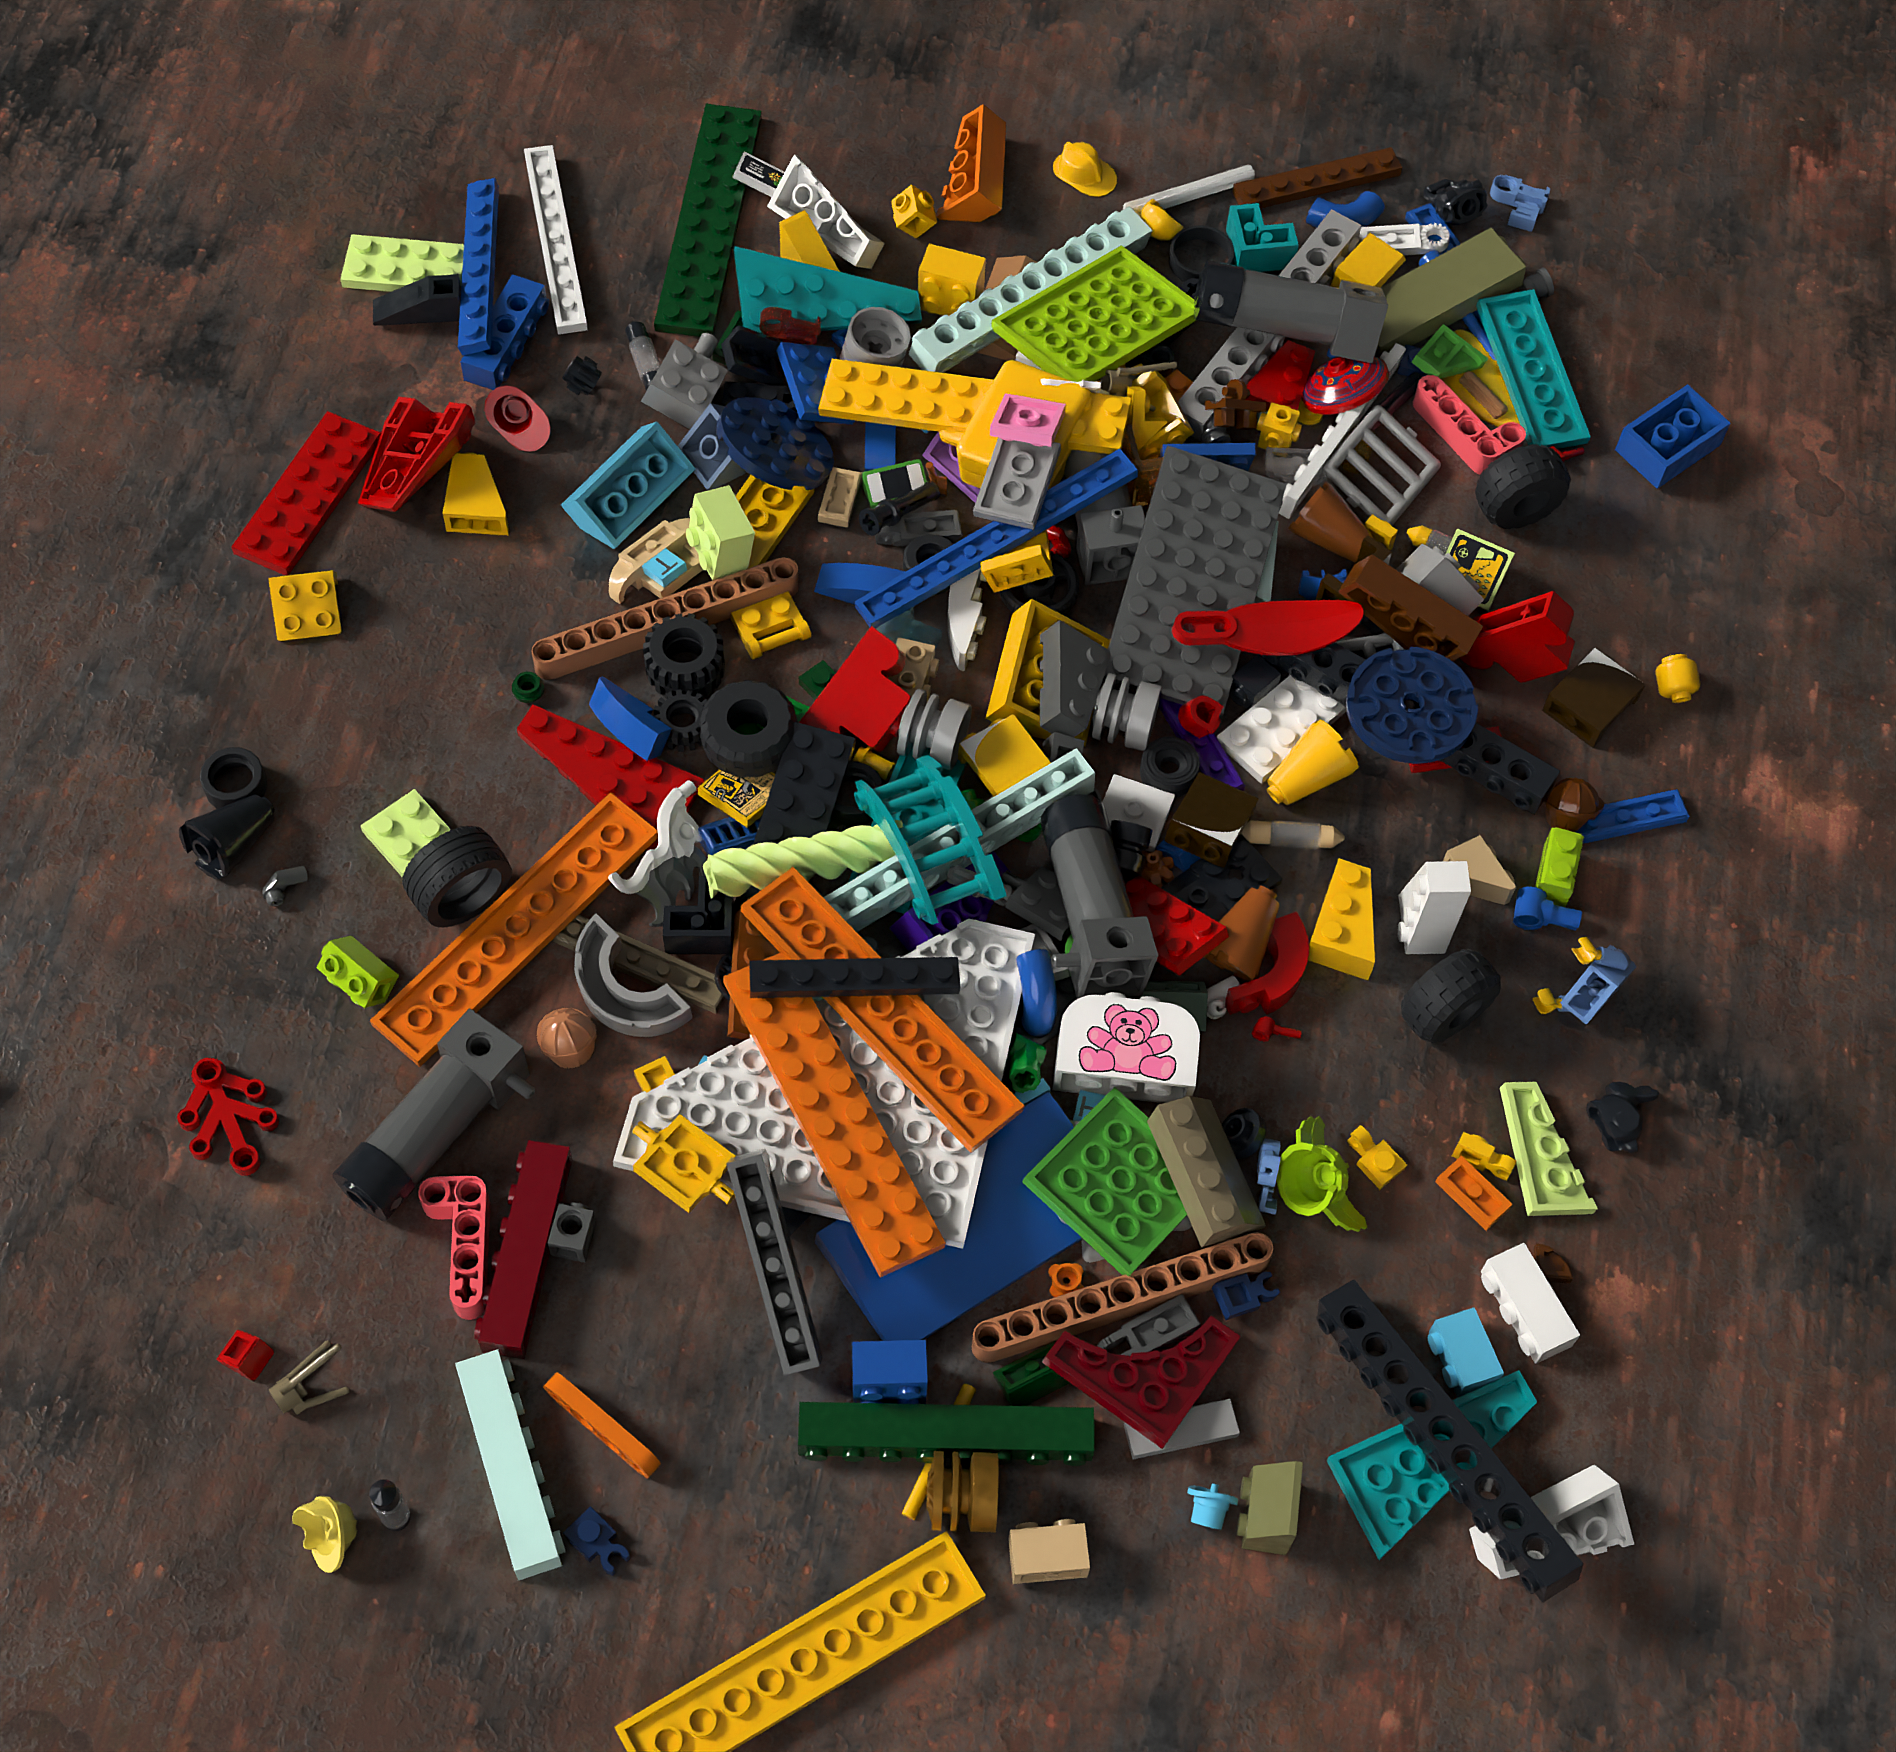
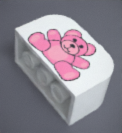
(1127, 1044)

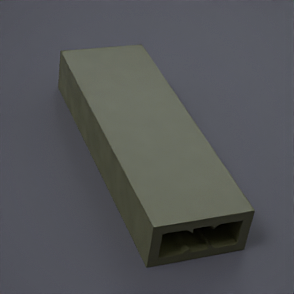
(1448, 289)

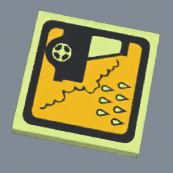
(1482, 562)

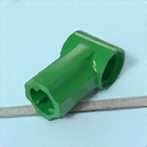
(1024, 1063)

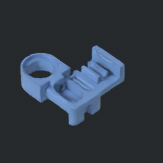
(1521, 196)
(1267, 1172)

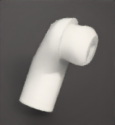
(1217, 997)

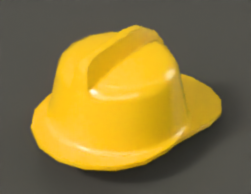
(1084, 170)

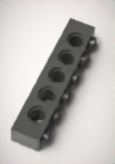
(774, 1261)

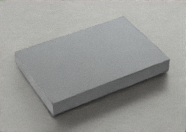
(1016, 483)

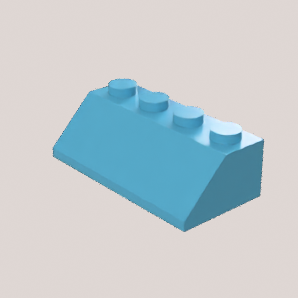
(629, 485)

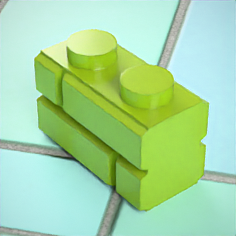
(1559, 865)

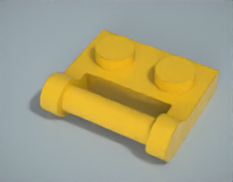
(768, 618)

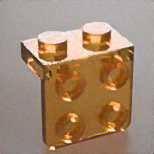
(1142, 486)

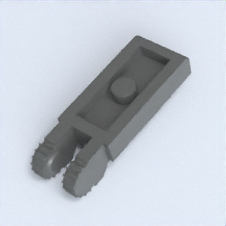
(1155, 1328)

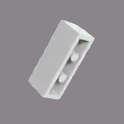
(1529, 1303)

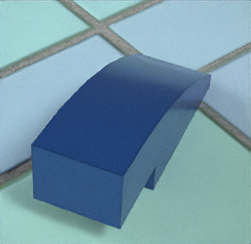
(852, 580)
(629, 719)

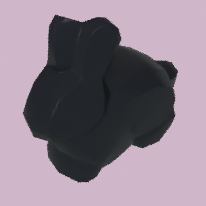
(1618, 1116)

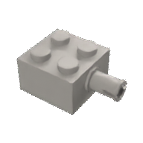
(686, 381)
(1441, 577)

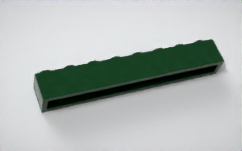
(921, 1429)

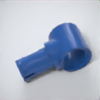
(1535, 910)

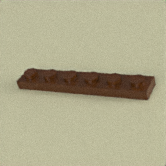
(1318, 179)

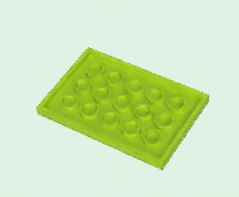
(1097, 317)

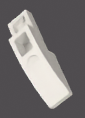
(965, 617)

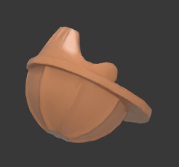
(567, 1037)

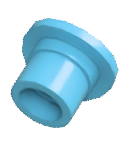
(1210, 1505)

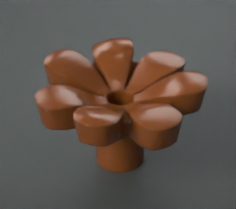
(1157, 868)

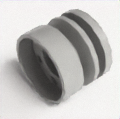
(876, 338)
(1126, 712)
(928, 727)

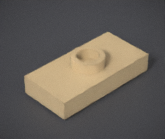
(840, 497)

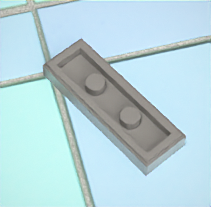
(1200, 1426)

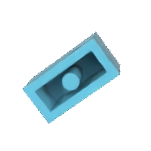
(1464, 1352)

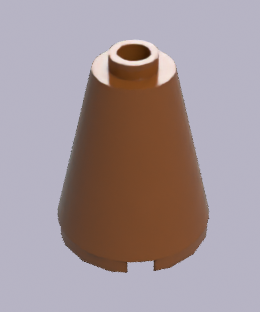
(1331, 524)
(1249, 931)

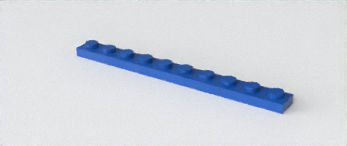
(993, 540)

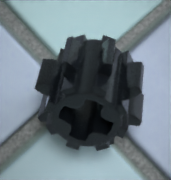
(581, 375)

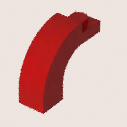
(1290, 956)

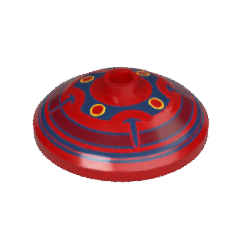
(1344, 385)

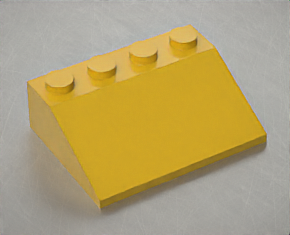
(1019, 672)

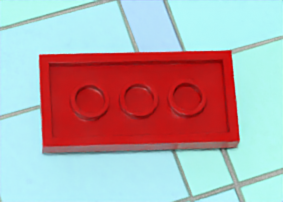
(1177, 928)

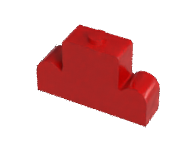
(1525, 638)
(862, 696)

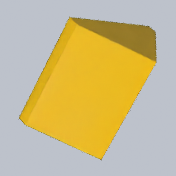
(1369, 263)

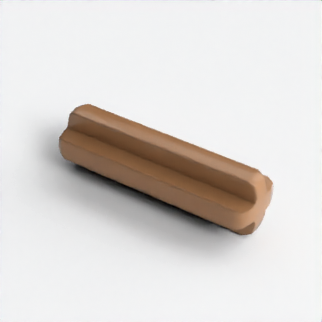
(1483, 394)

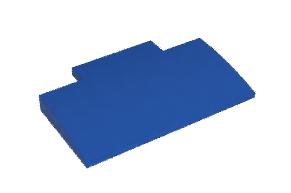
(1004, 1241)

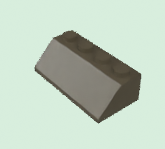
(1204, 1170)

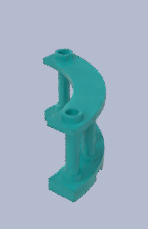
(955, 813)

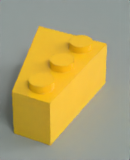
(1345, 923)

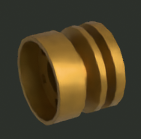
(964, 1491)

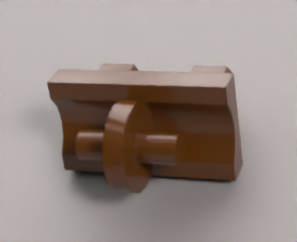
(1235, 402)

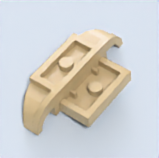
(629, 566)

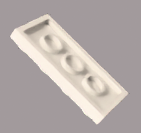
(1275, 724)

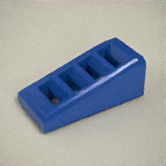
(719, 829)

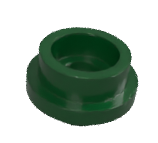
(525, 680)

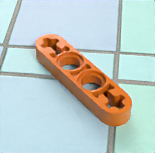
(602, 1425)

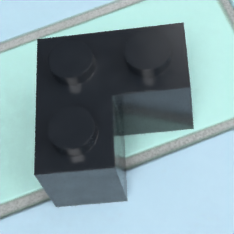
(700, 927)

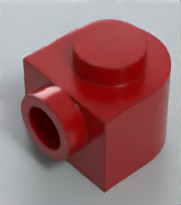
(1200, 716)

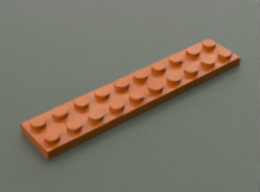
(514, 928)
(896, 1027)
(839, 1125)

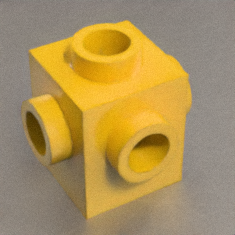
(914, 211)
(1278, 427)

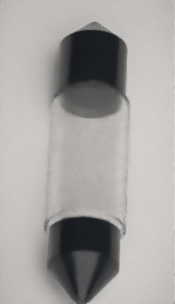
(642, 352)
(390, 1505)

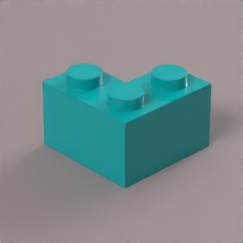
(1259, 245)

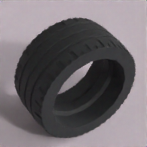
(456, 876)

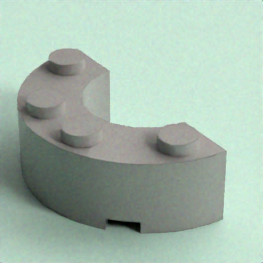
(615, 1006)

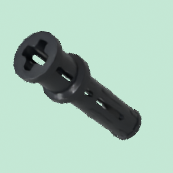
(890, 511)

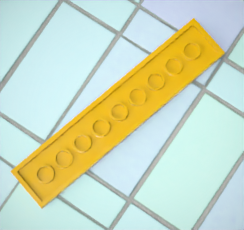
(948, 403)
(809, 1655)

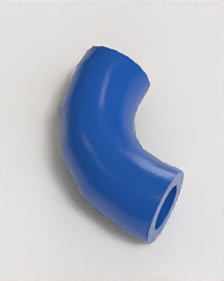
(1362, 210)
(1038, 992)

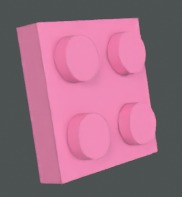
(1027, 420)

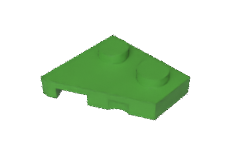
(1448, 355)

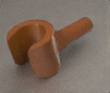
(940, 481)

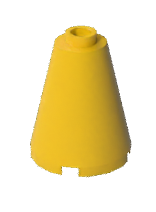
(1311, 765)

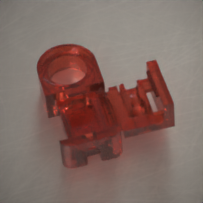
(789, 329)

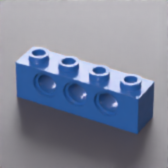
(512, 323)

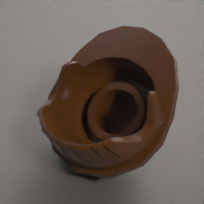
(1572, 804)

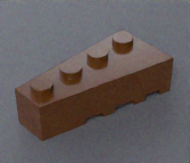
(1408, 610)

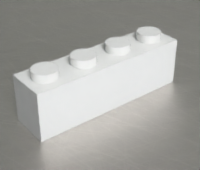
(840, 233)
(1581, 1508)

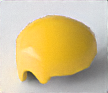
(1160, 222)

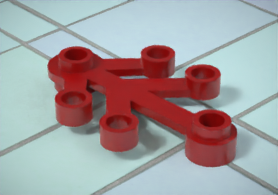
(224, 1111)

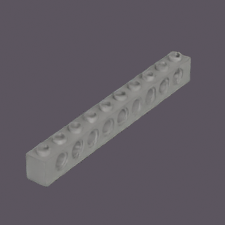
(1250, 349)

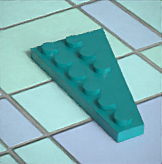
(813, 292)
(1390, 1477)

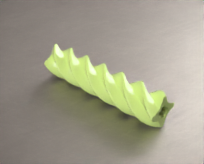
(823, 854)

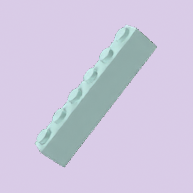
(509, 1465)

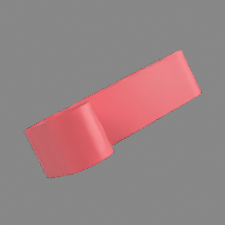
(1461, 427)
(463, 1246)

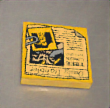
(738, 796)

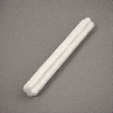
(1194, 189)

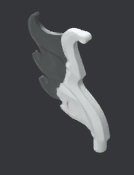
(672, 863)

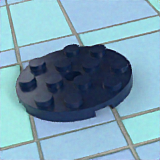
(751, 430)
(1411, 735)

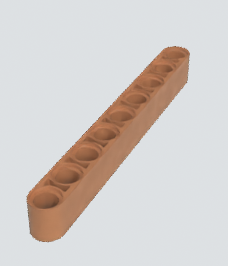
(621, 626)
(1112, 1310)

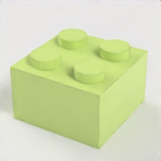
(720, 532)

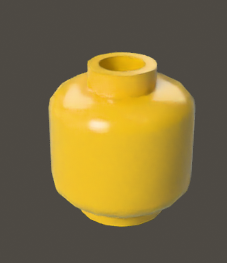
(1677, 678)

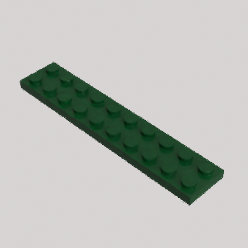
(707, 222)

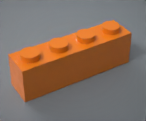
(977, 169)

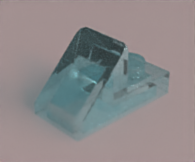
(908, 628)

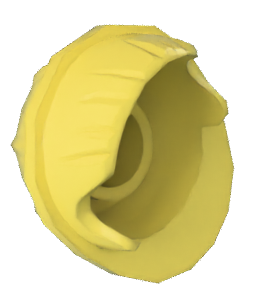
(327, 1529)

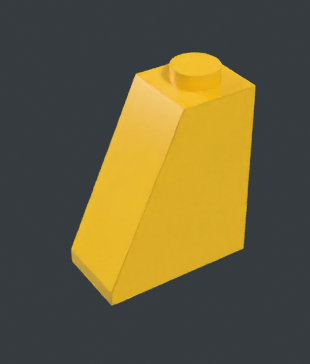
(803, 243)
(472, 498)

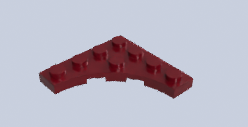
(1146, 1388)

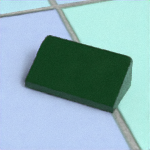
(1028, 1378)

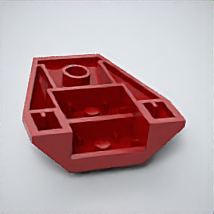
(412, 450)

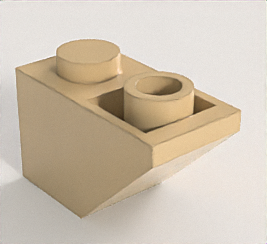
(1486, 874)

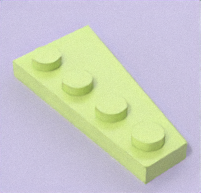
(1541, 1156)

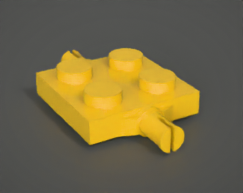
(683, 1163)

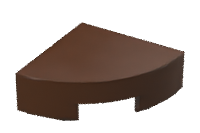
(1552, 1264)

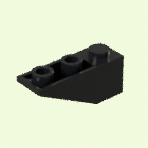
(423, 301)

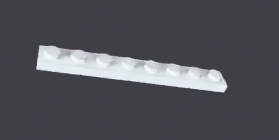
(555, 240)
(1333, 439)

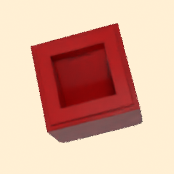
(246, 1355)

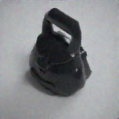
(1457, 201)

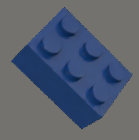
(1672, 436)

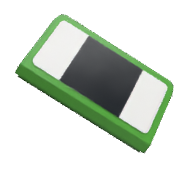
(892, 481)

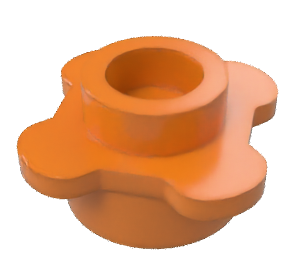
(1066, 1270)

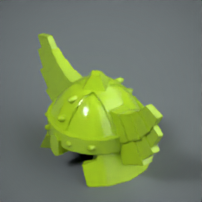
(1316, 1178)

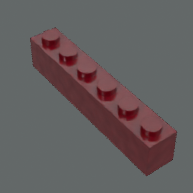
(524, 1252)

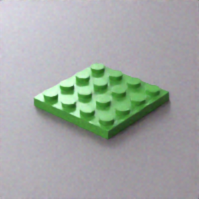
(1111, 1184)

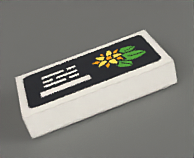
(758, 174)

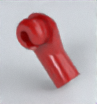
(1059, 541)

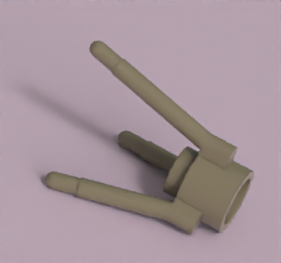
(1117, 380)
(290, 1390)

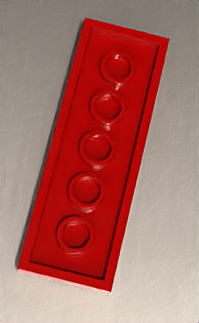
(306, 493)

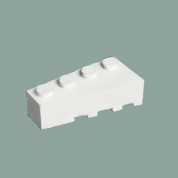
(1433, 906)

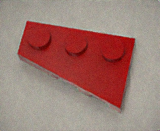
(1282, 377)

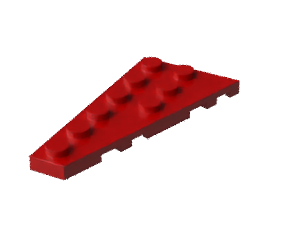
(603, 764)

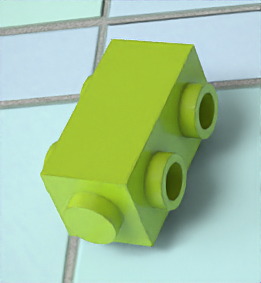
(357, 971)

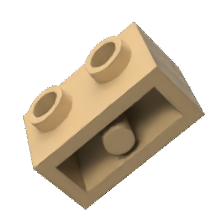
(918, 668)
(1048, 1552)

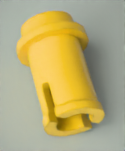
(878, 763)

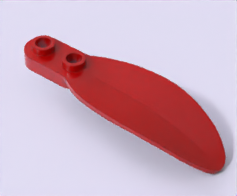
(1271, 626)

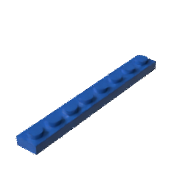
(478, 267)

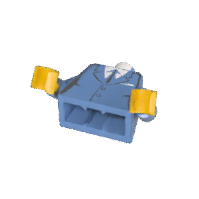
(1594, 987)

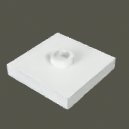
(1138, 804)

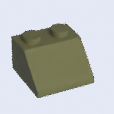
(1271, 1507)

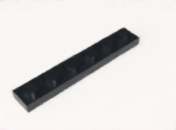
(854, 977)

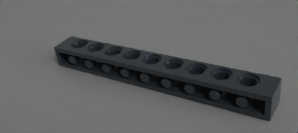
(1482, 745)
(1536, 1533)

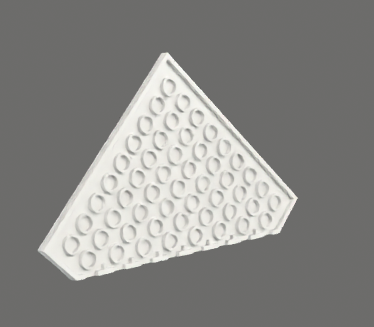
(745, 1111)

